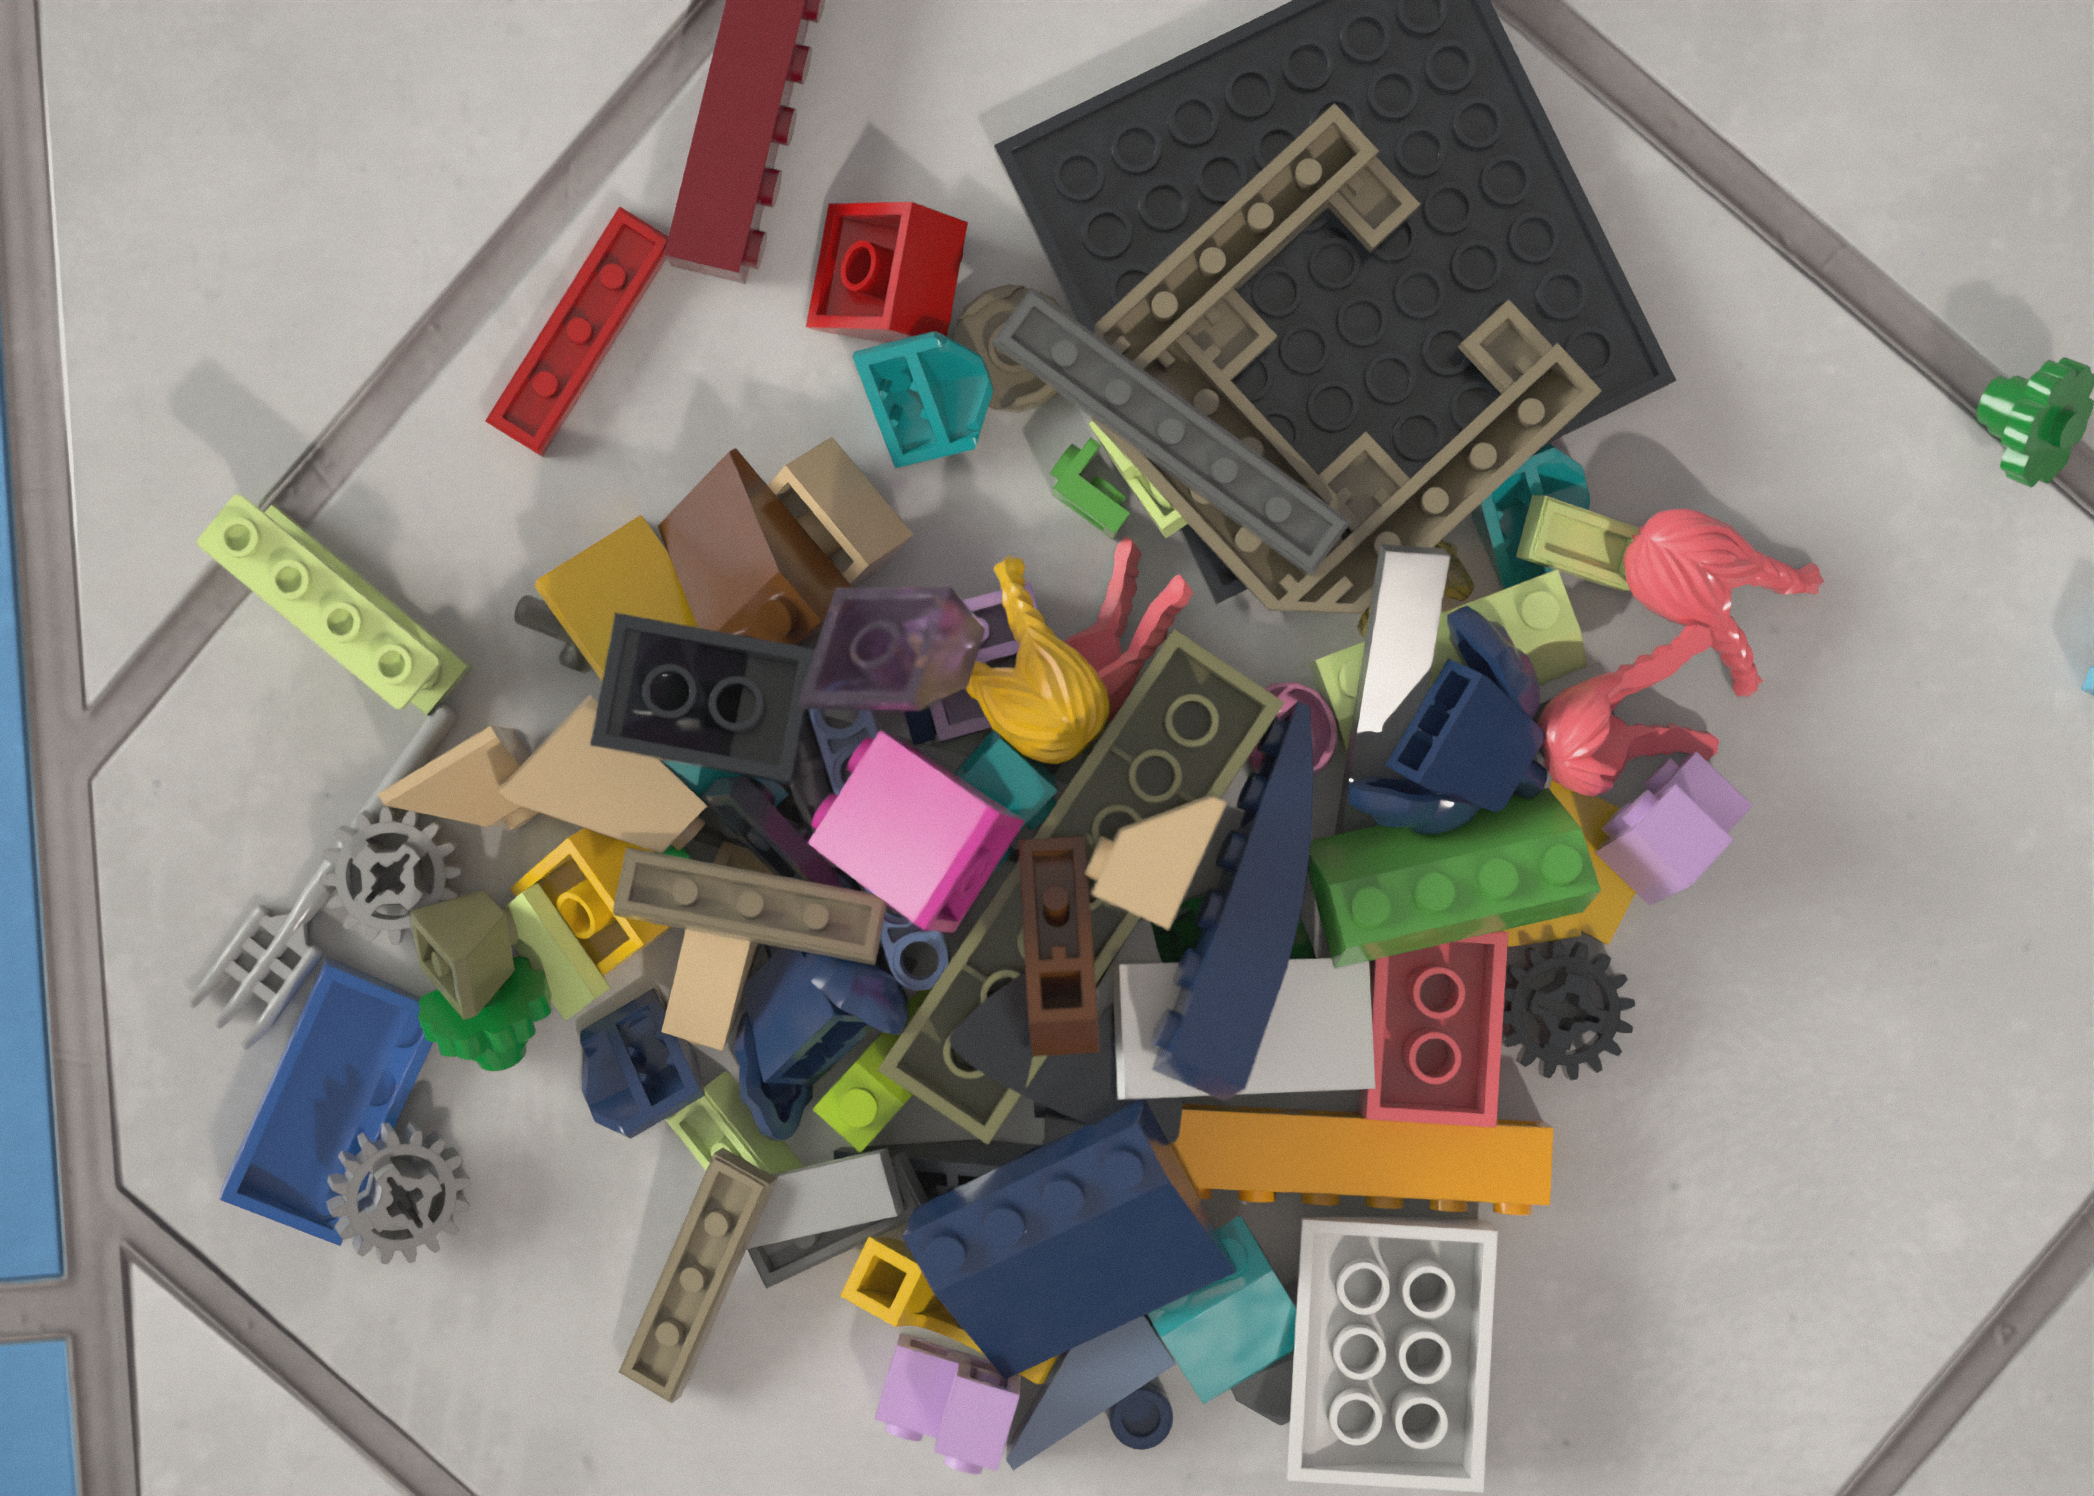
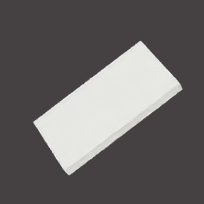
(1312, 1041)

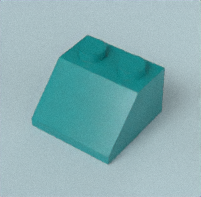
(1232, 1324)

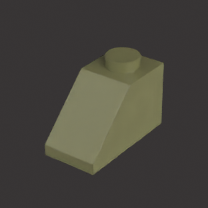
(465, 948)

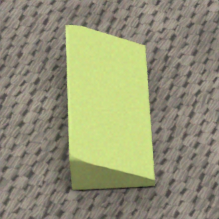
(727, 1123)

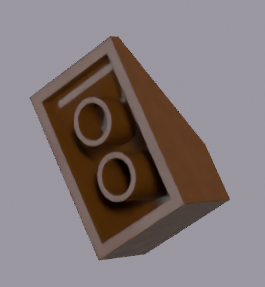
(748, 559)

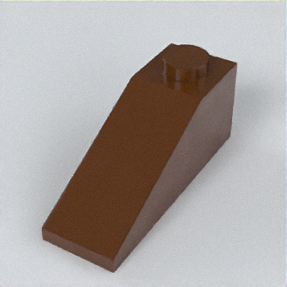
(1058, 946)

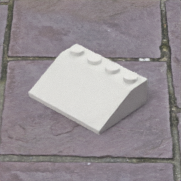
(1393, 1352)

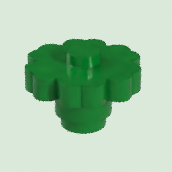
(2038, 418)
(499, 1030)

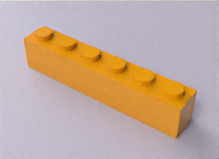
(1355, 1156)

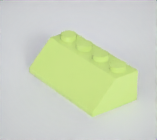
(1533, 614)

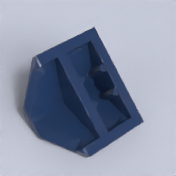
(636, 1071)

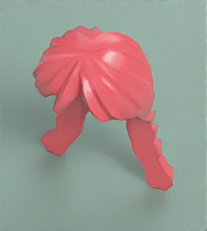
(1686, 574)
(1101, 642)
(1590, 746)

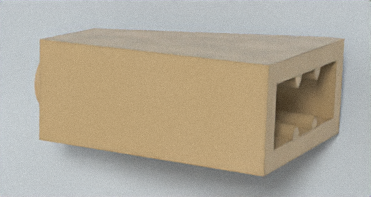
(605, 788)
(712, 973)

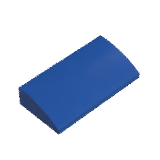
(337, 1077)

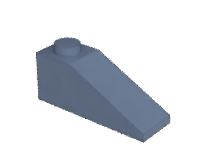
(1088, 1383)

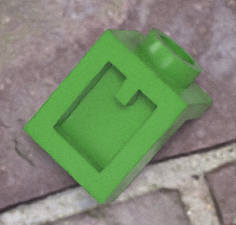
(1094, 501)

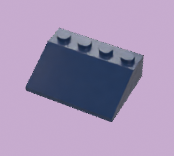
(1068, 1241)

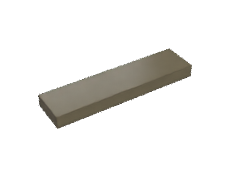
(750, 906)
(697, 1275)

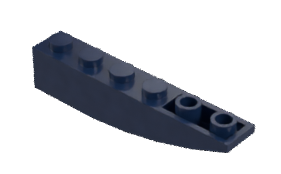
(1245, 922)

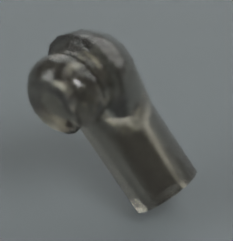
(537, 616)

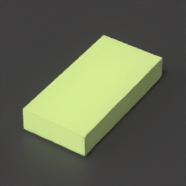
(1576, 542)
(556, 952)

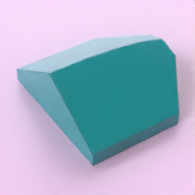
(925, 395)
(1504, 511)

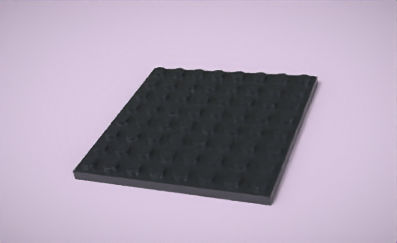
(1357, 331)

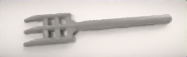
(291, 929)

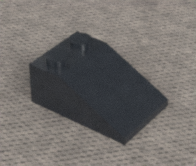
(702, 698)

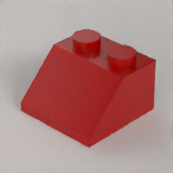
(886, 271)

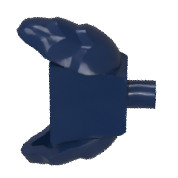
(1467, 740)
(801, 1022)

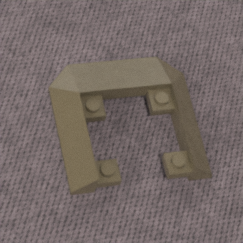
(1199, 334)

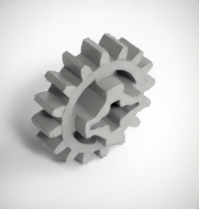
(367, 856)
(422, 1178)

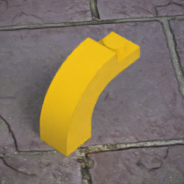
(896, 1291)

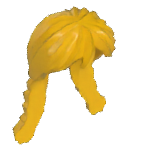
(1052, 697)

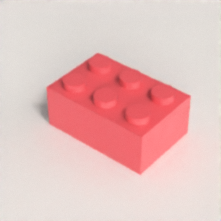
(1438, 1033)

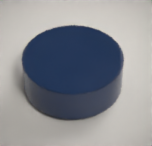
(1142, 1417)

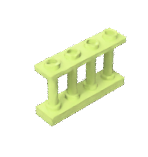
(333, 605)

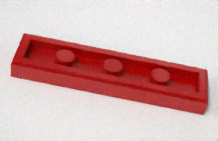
(580, 332)

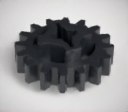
(1555, 1038)

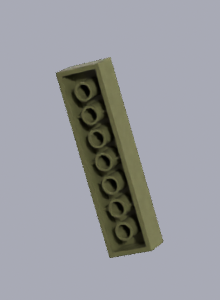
(1166, 746)

